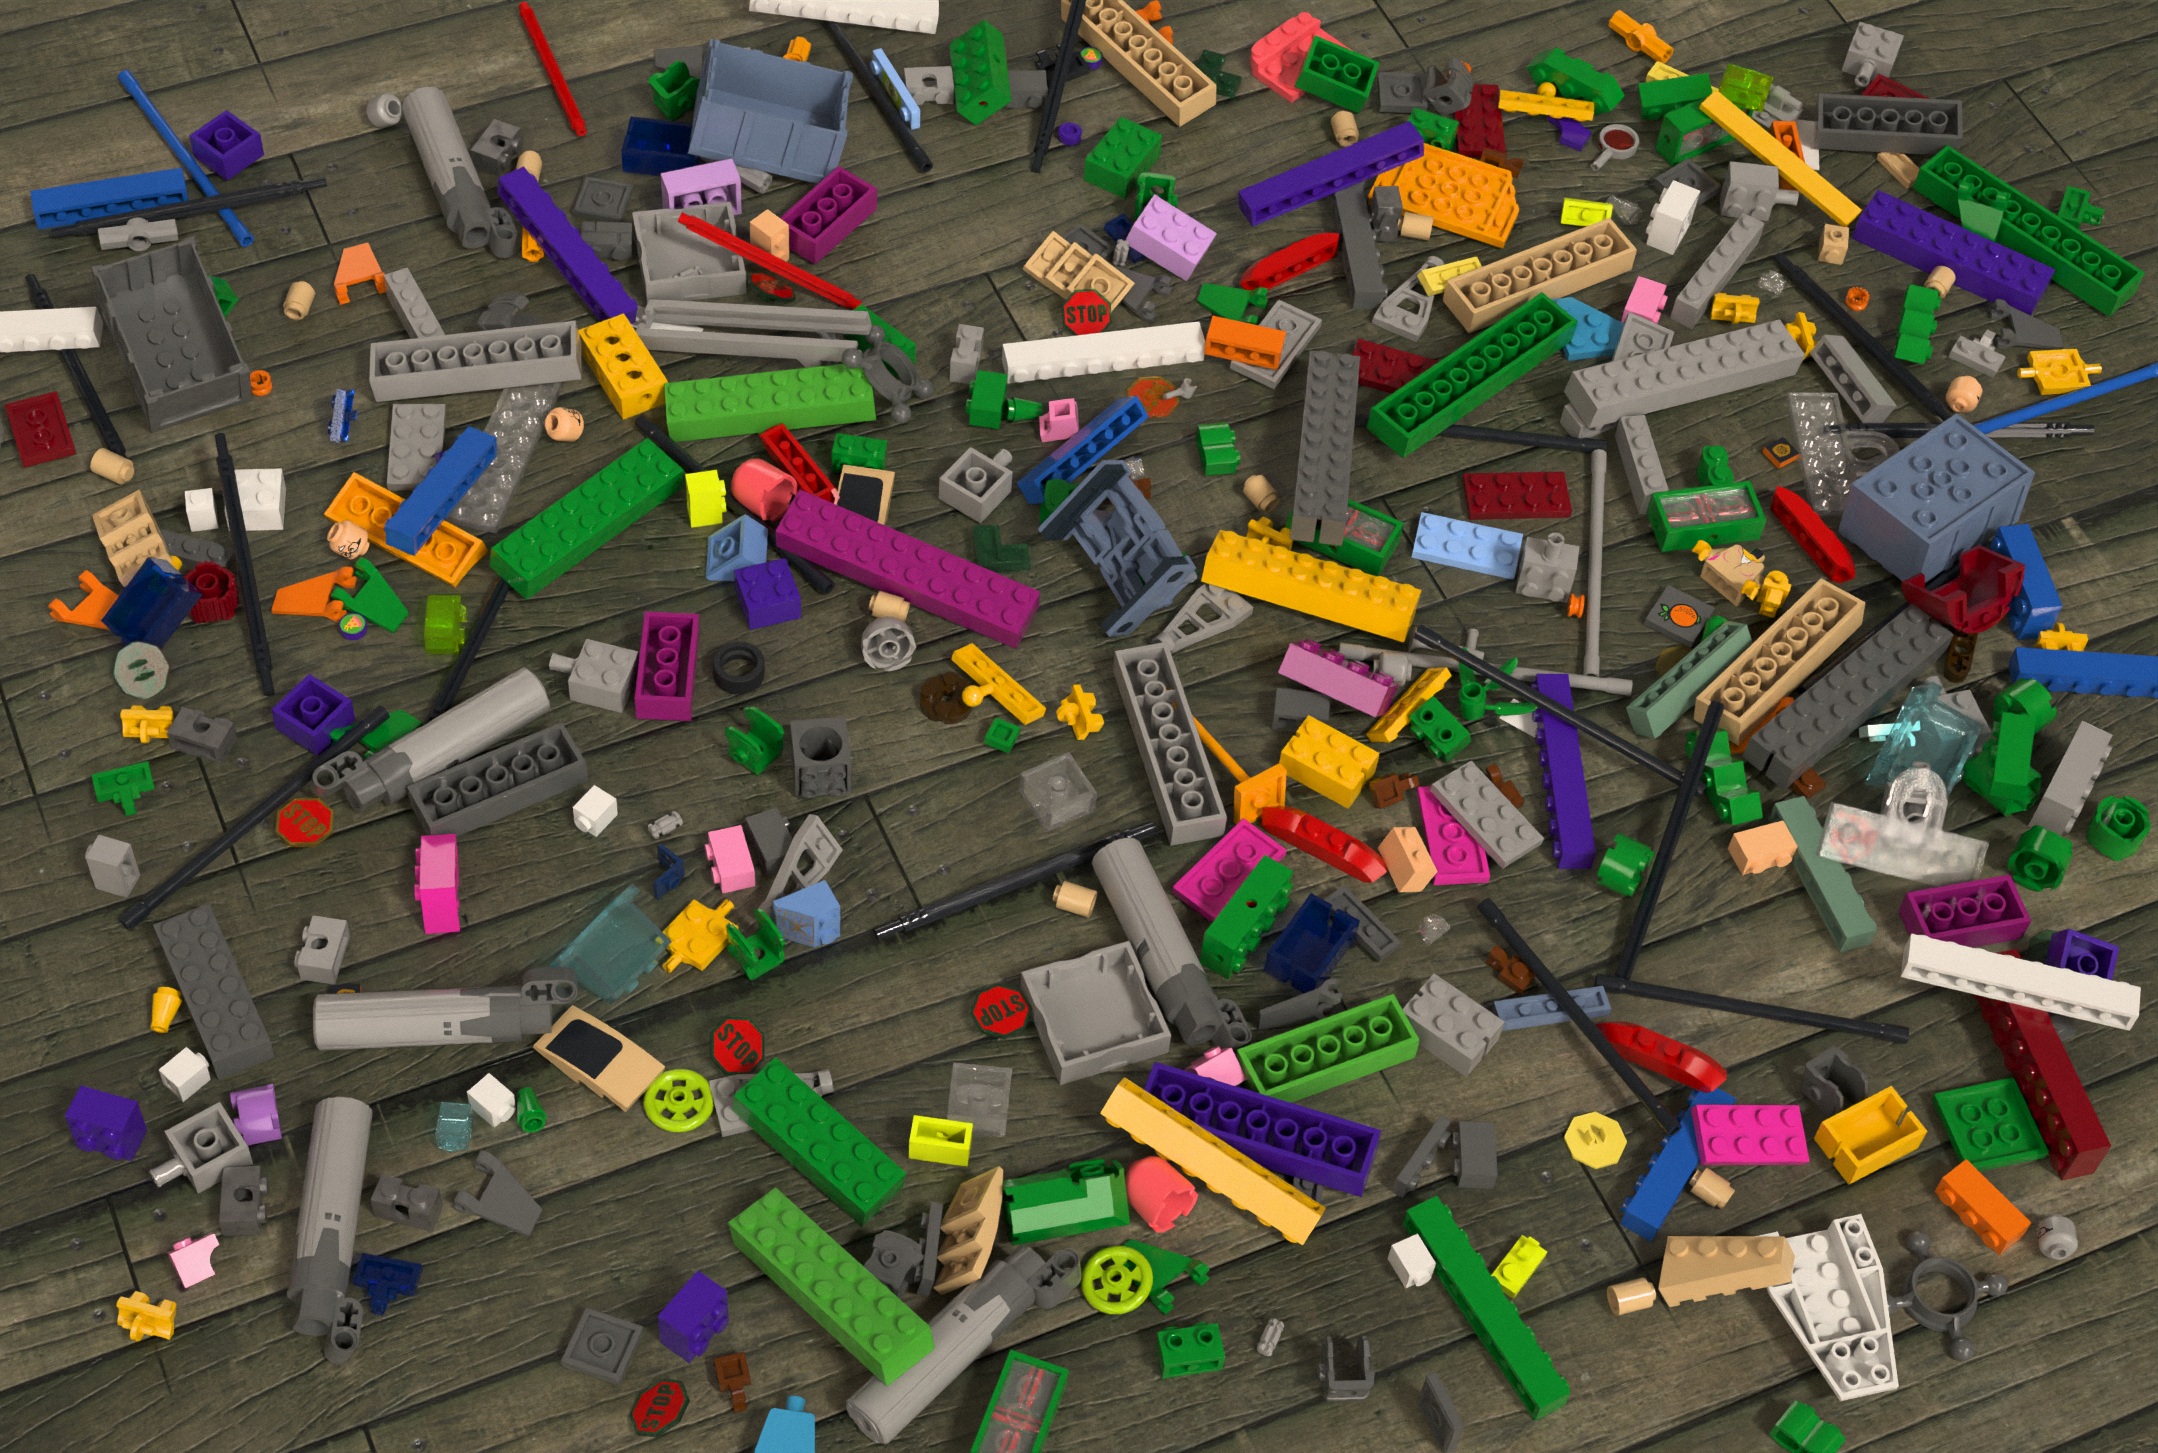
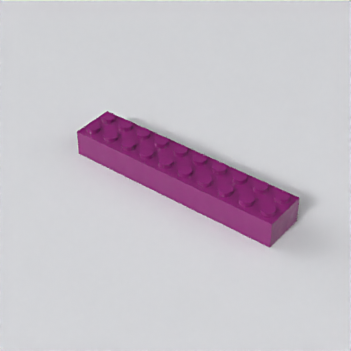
(907, 568)

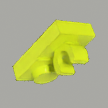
(1584, 212)
(1519, 1265)

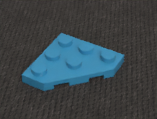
(1595, 332)

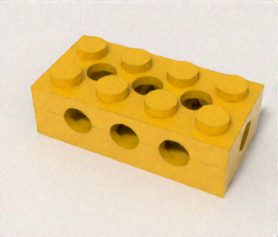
(629, 393)

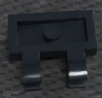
(1077, 68)

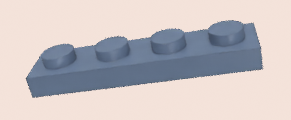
(1545, 1010)

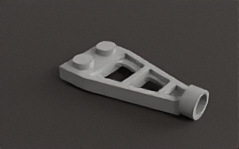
(1402, 321)
(1225, 602)
(820, 846)
(726, 1087)

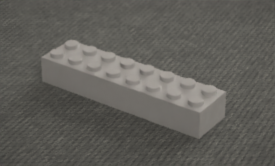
(475, 361)
(1169, 744)

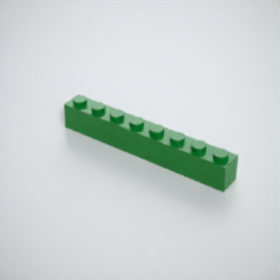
(1488, 1309)

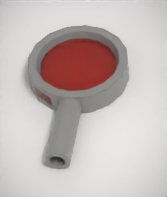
(1615, 142)

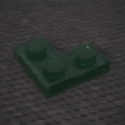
(1212, 65)
(998, 557)

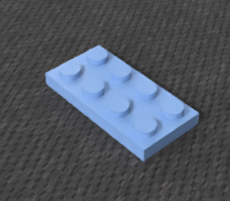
(1467, 545)

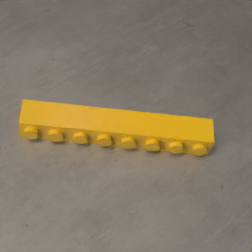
(1212, 1161)

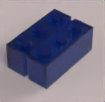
(657, 146)
(152, 604)
(1309, 946)

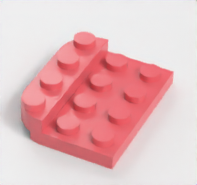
(1280, 54)

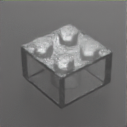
(1058, 792)
(980, 1097)

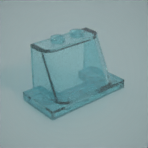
(1929, 734)
(614, 948)

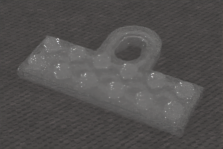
(1827, 456)
(1902, 846)

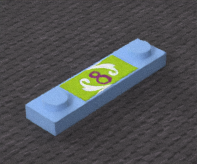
(896, 89)

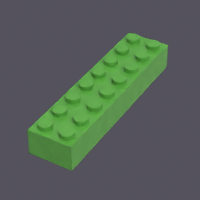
(766, 399)
(832, 1286)

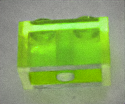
(1746, 87)
(444, 624)

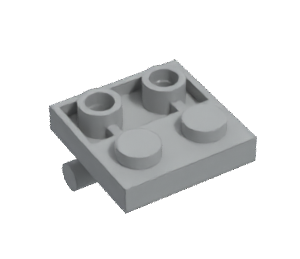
(1778, 107)

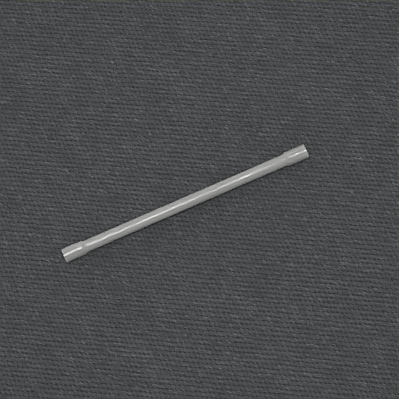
(1598, 470)
(1608, 684)

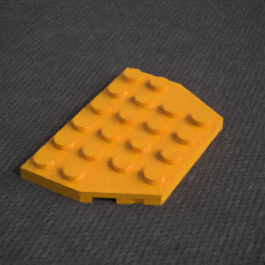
(1458, 193)

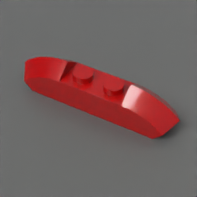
(1290, 261)
(797, 463)
(1813, 535)
(1324, 842)
(1664, 1055)

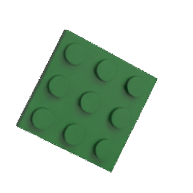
(1990, 1125)

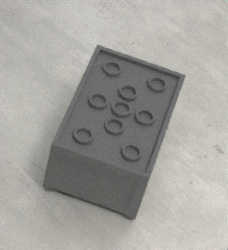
(172, 335)

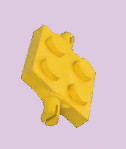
(2058, 371)
(697, 935)

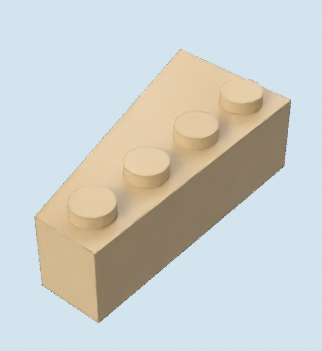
(1722, 1264)

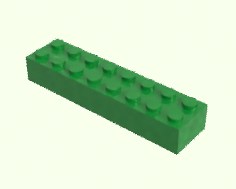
(586, 518)

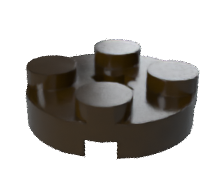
(944, 685)

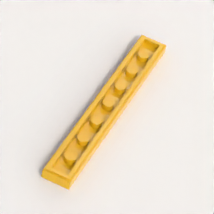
(1776, 154)

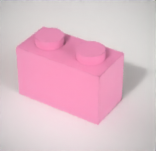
(1646, 300)
(731, 859)

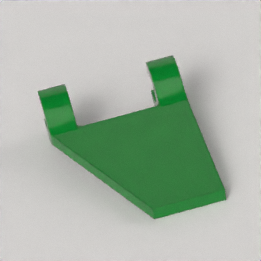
(1979, 217)
(1231, 302)
(375, 600)
(394, 728)
(1165, 1268)

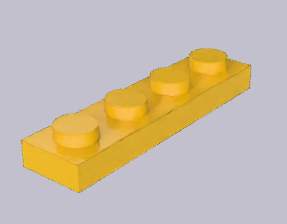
(1398, 715)

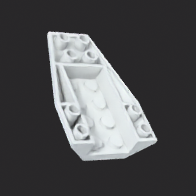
(1840, 1308)

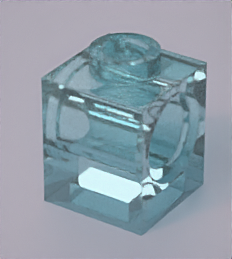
(454, 1126)

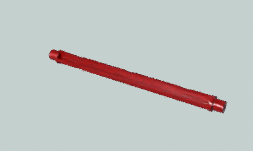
(552, 69)
(768, 261)

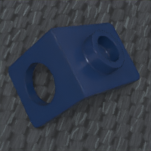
(672, 876)

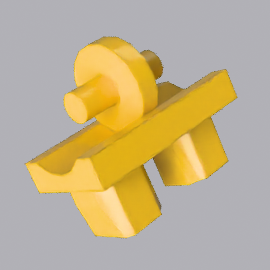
(1734, 308)
(1802, 333)
(1263, 531)
(1773, 593)
(2060, 639)
(1077, 712)
(146, 723)
(147, 1319)

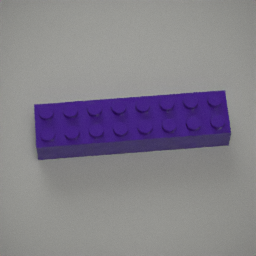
(1931, 242)
(1273, 1130)

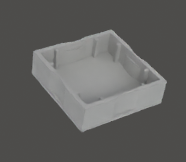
(670, 248)
(1095, 1013)

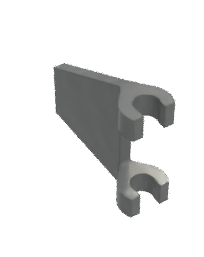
(690, 55)
(1143, 285)
(2025, 329)
(1301, 1008)
(503, 1199)

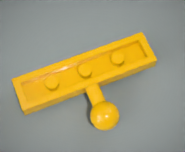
(1546, 104)
(997, 683)

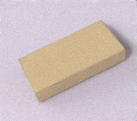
(1900, 167)

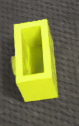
(704, 498)
(940, 1140)

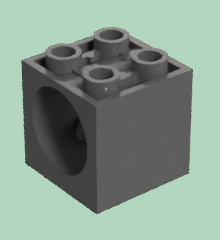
(820, 739)

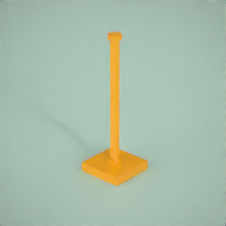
(1252, 793)

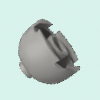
(887, 643)

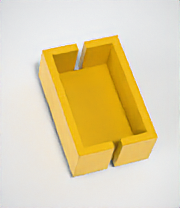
(1329, 761)
(1869, 1136)

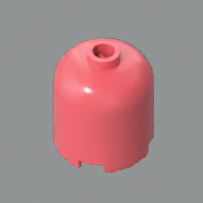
(763, 489)
(1158, 1192)

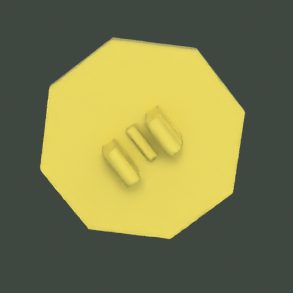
(1595, 1140)

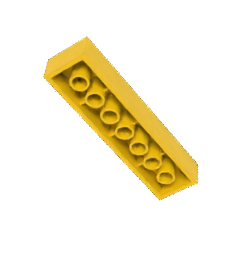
(1311, 585)

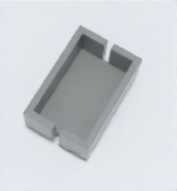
(1452, 1024)

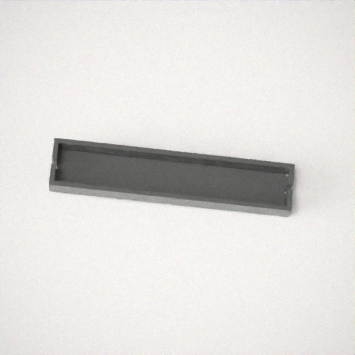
(1325, 447)
(1847, 696)

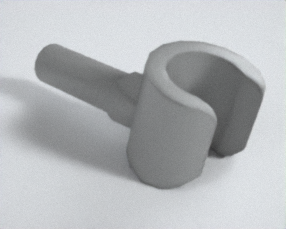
(1185, 390)

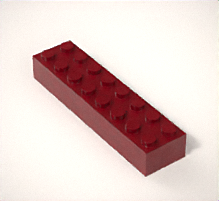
(2047, 1084)

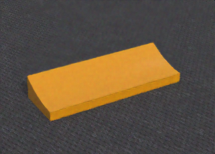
(444, 555)

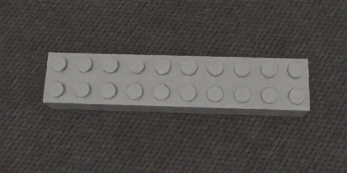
(1683, 373)

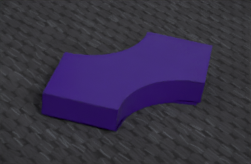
(1572, 132)

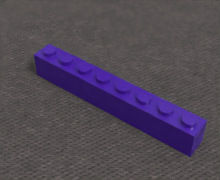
(1331, 173)
(565, 246)
(1563, 778)

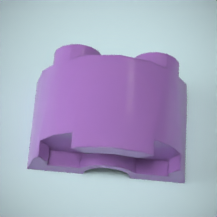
(257, 1114)

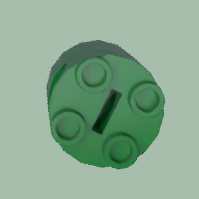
(1975, 778)

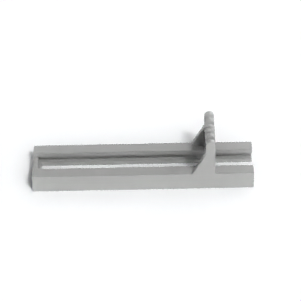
(808, 351)

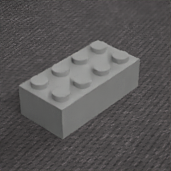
(2073, 779)

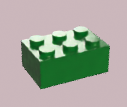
(1336, 74)
(1122, 157)

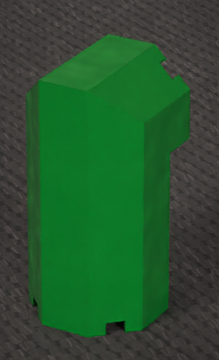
(1065, 1202)

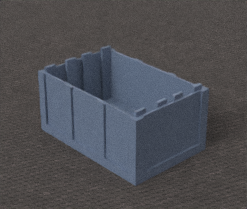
(770, 113)
(1935, 500)

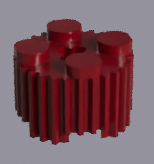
(218, 592)

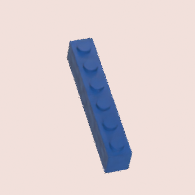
(107, 197)
(1084, 447)
(440, 490)
(2087, 671)
(1668, 1171)

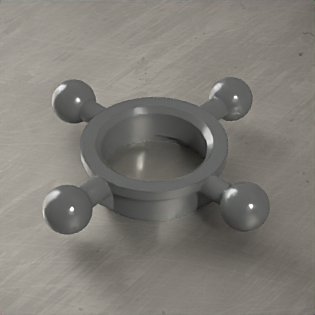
(882, 379)
(1994, 1284)

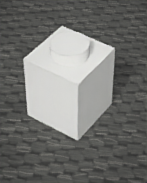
(201, 509)
(595, 811)
(185, 1073)
(492, 1100)
(1412, 1261)

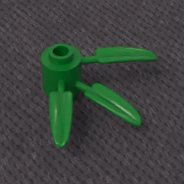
(1473, 696)

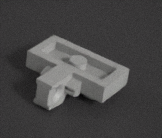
(1978, 354)

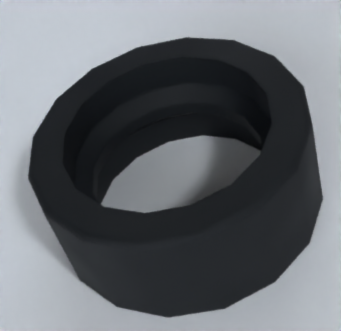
(738, 684)

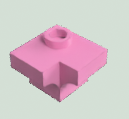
(1060, 421)
(1218, 1065)
(192, 1259)

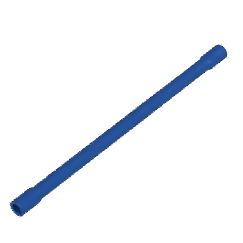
(133, 87)
(2068, 399)

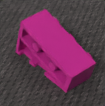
(439, 882)

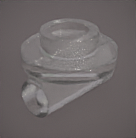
(1772, 282)
(1433, 927)

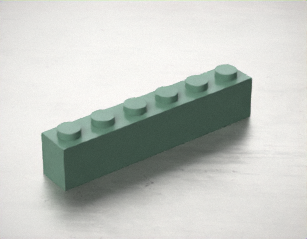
(1681, 685)
(1825, 878)

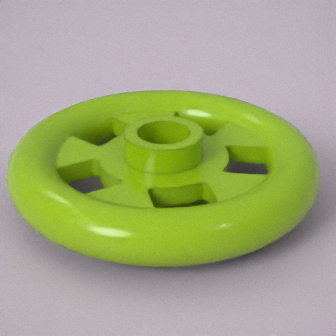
(679, 1122)
(1129, 1299)

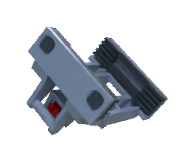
(1135, 536)

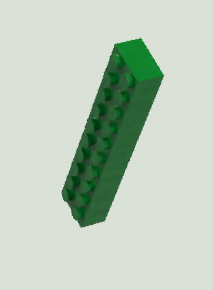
(2034, 231)
(1471, 375)

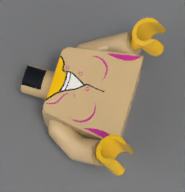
(1732, 570)

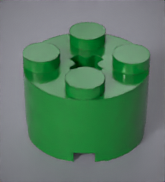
(2026, 699)
(2118, 827)
(2040, 859)
(1624, 864)

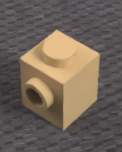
(1833, 244)

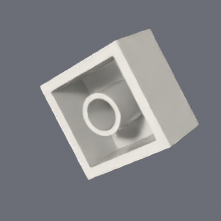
(1672, 217)
(261, 498)

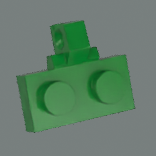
(2077, 209)
(123, 785)

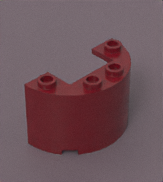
(1975, 598)

